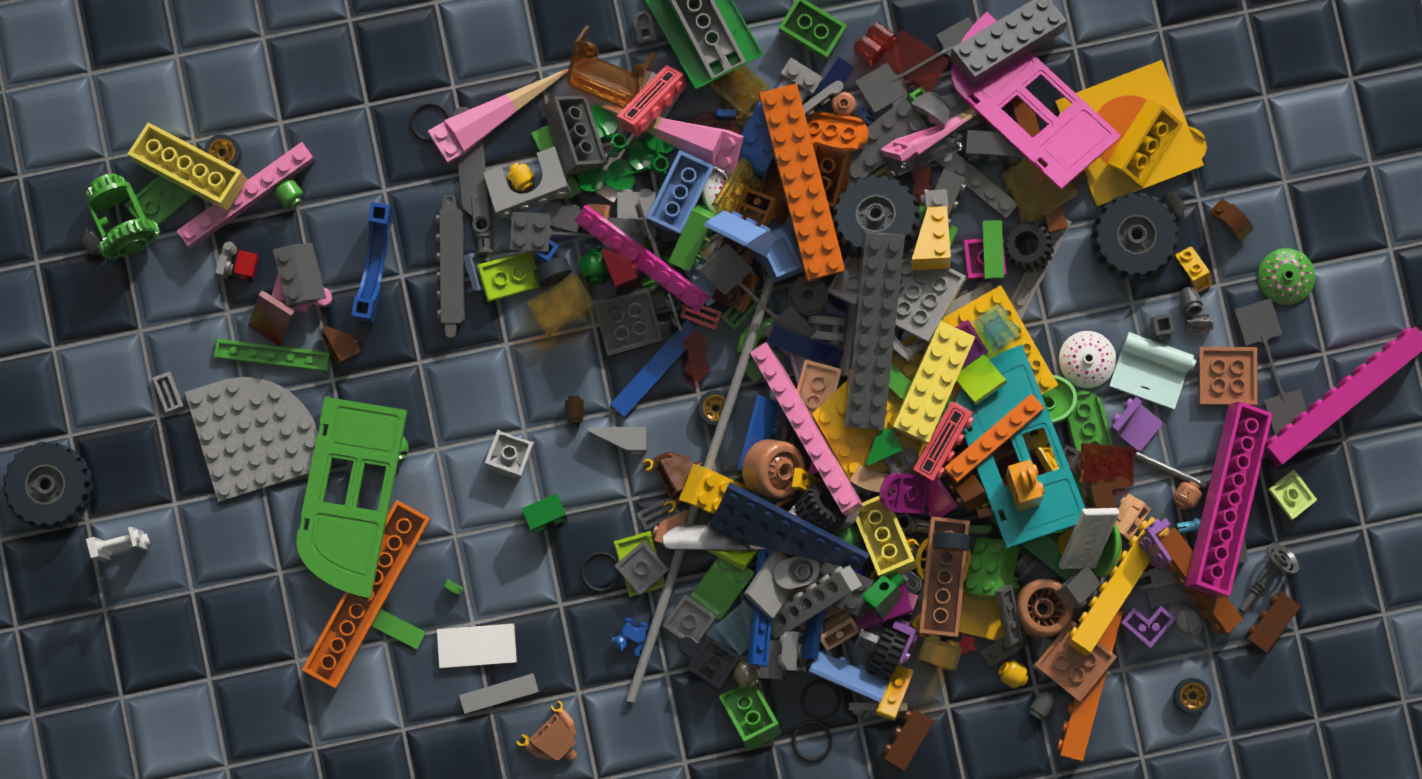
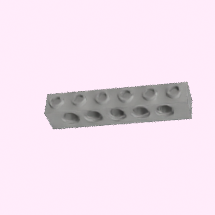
(814, 600)

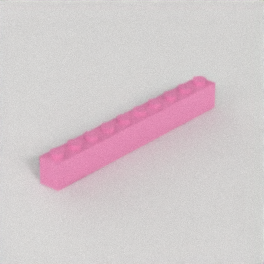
(807, 429)

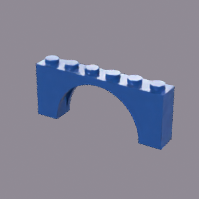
(367, 298)

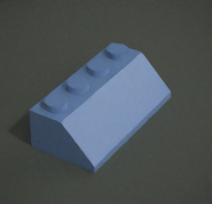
(679, 193)
(848, 676)

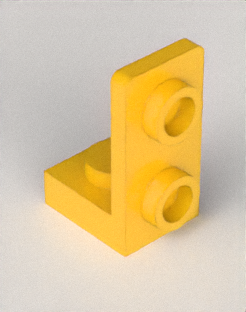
(1195, 268)

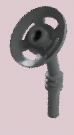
(1278, 563)

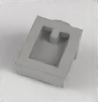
(934, 198)

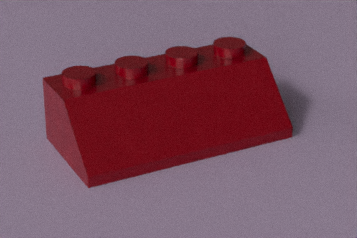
(621, 271)

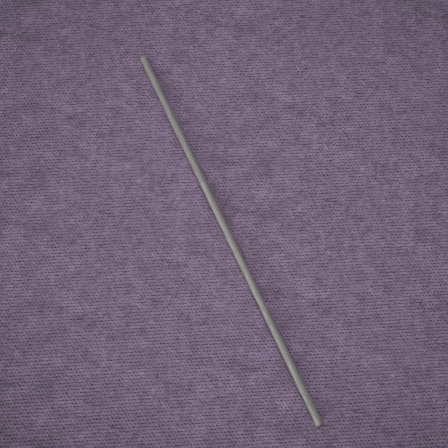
(693, 511)

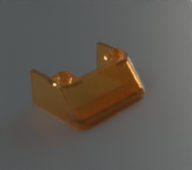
(602, 78)

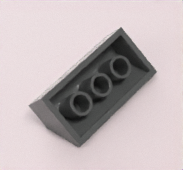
(575, 134)

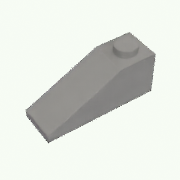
(627, 438)

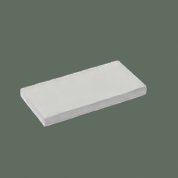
(1088, 538)
(476, 645)

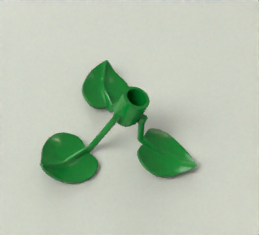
(606, 126)
(620, 173)

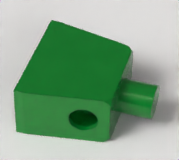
(884, 594)

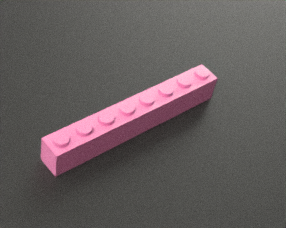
(252, 191)

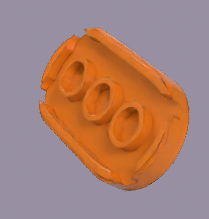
(838, 130)

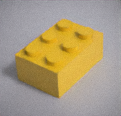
(706, 488)

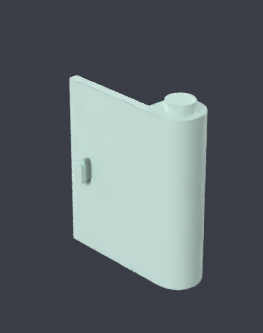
(1153, 367)

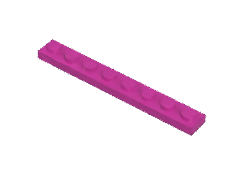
(643, 258)

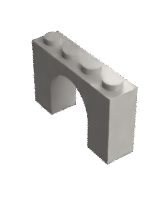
(552, 186)

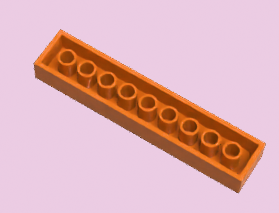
(801, 182)
(357, 614)

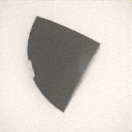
(933, 106)

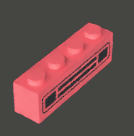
(652, 101)
(943, 441)

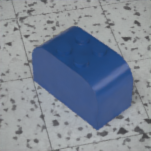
(756, 144)

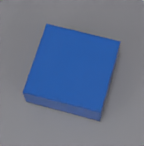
(726, 114)

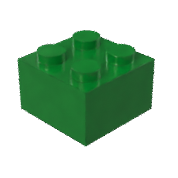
(544, 513)

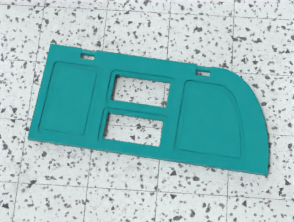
(1062, 499)

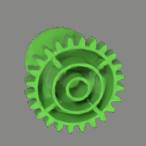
(129, 236)

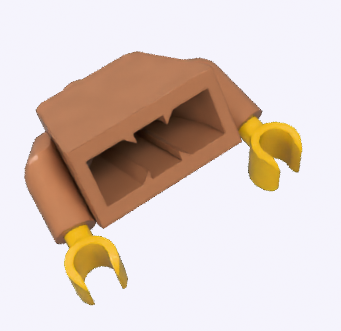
(553, 738)

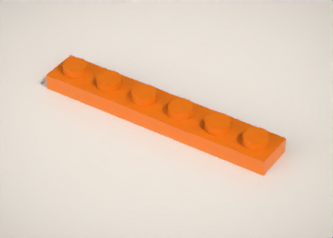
(994, 438)

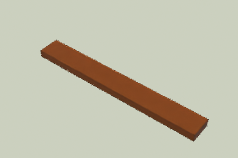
(1027, 120)

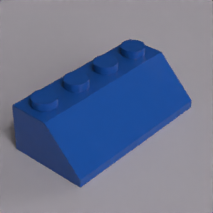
(761, 424)

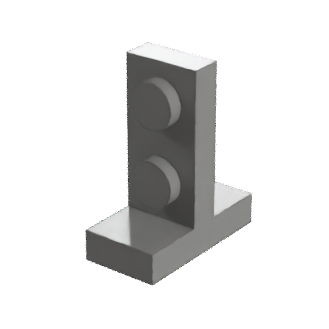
(868, 639)

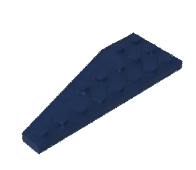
(771, 527)

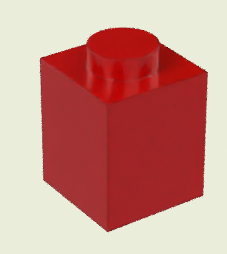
(246, 265)

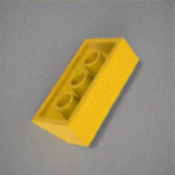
(1145, 142)

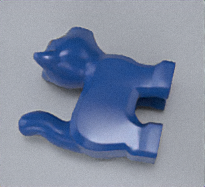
(632, 634)

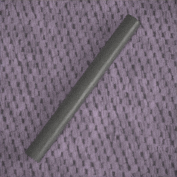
(1168, 469)

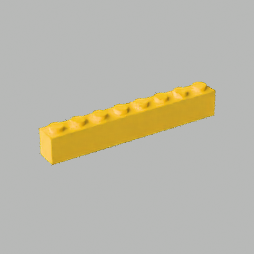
(1111, 595)

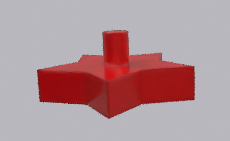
(967, 643)

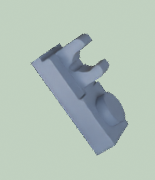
(470, 262)

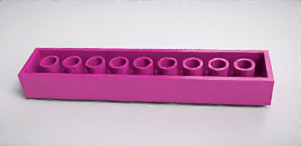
(1341, 399)
(1229, 500)

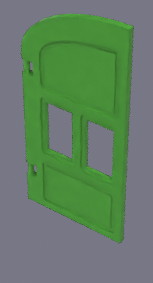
(343, 539)

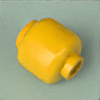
(520, 177)
(1013, 674)

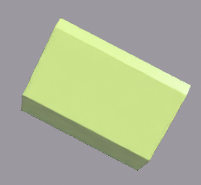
(1292, 494)

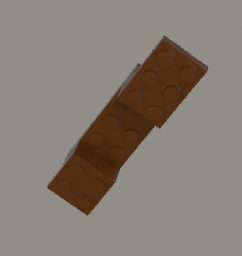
(761, 207)
(1099, 495)

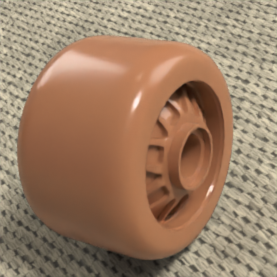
(770, 468)
(1056, 615)

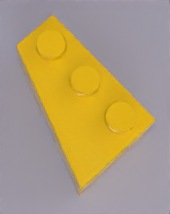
(933, 241)

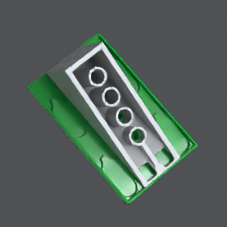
(706, 39)

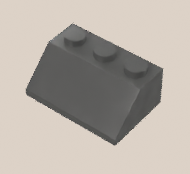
(299, 274)

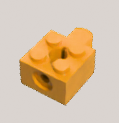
(1024, 485)

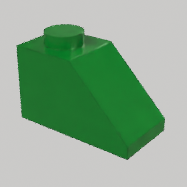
(883, 446)

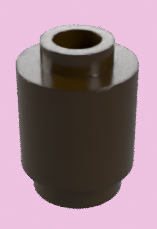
(574, 409)

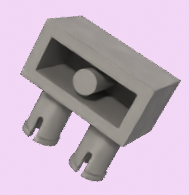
(806, 79)

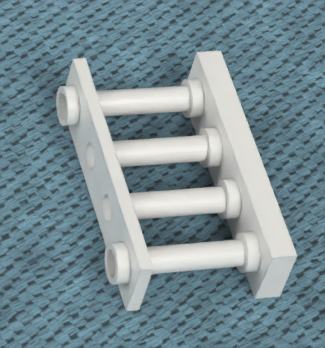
(103, 549)

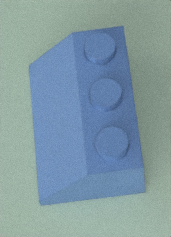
(742, 231)

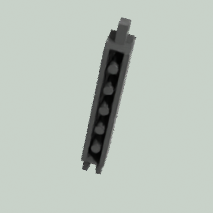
(451, 266)

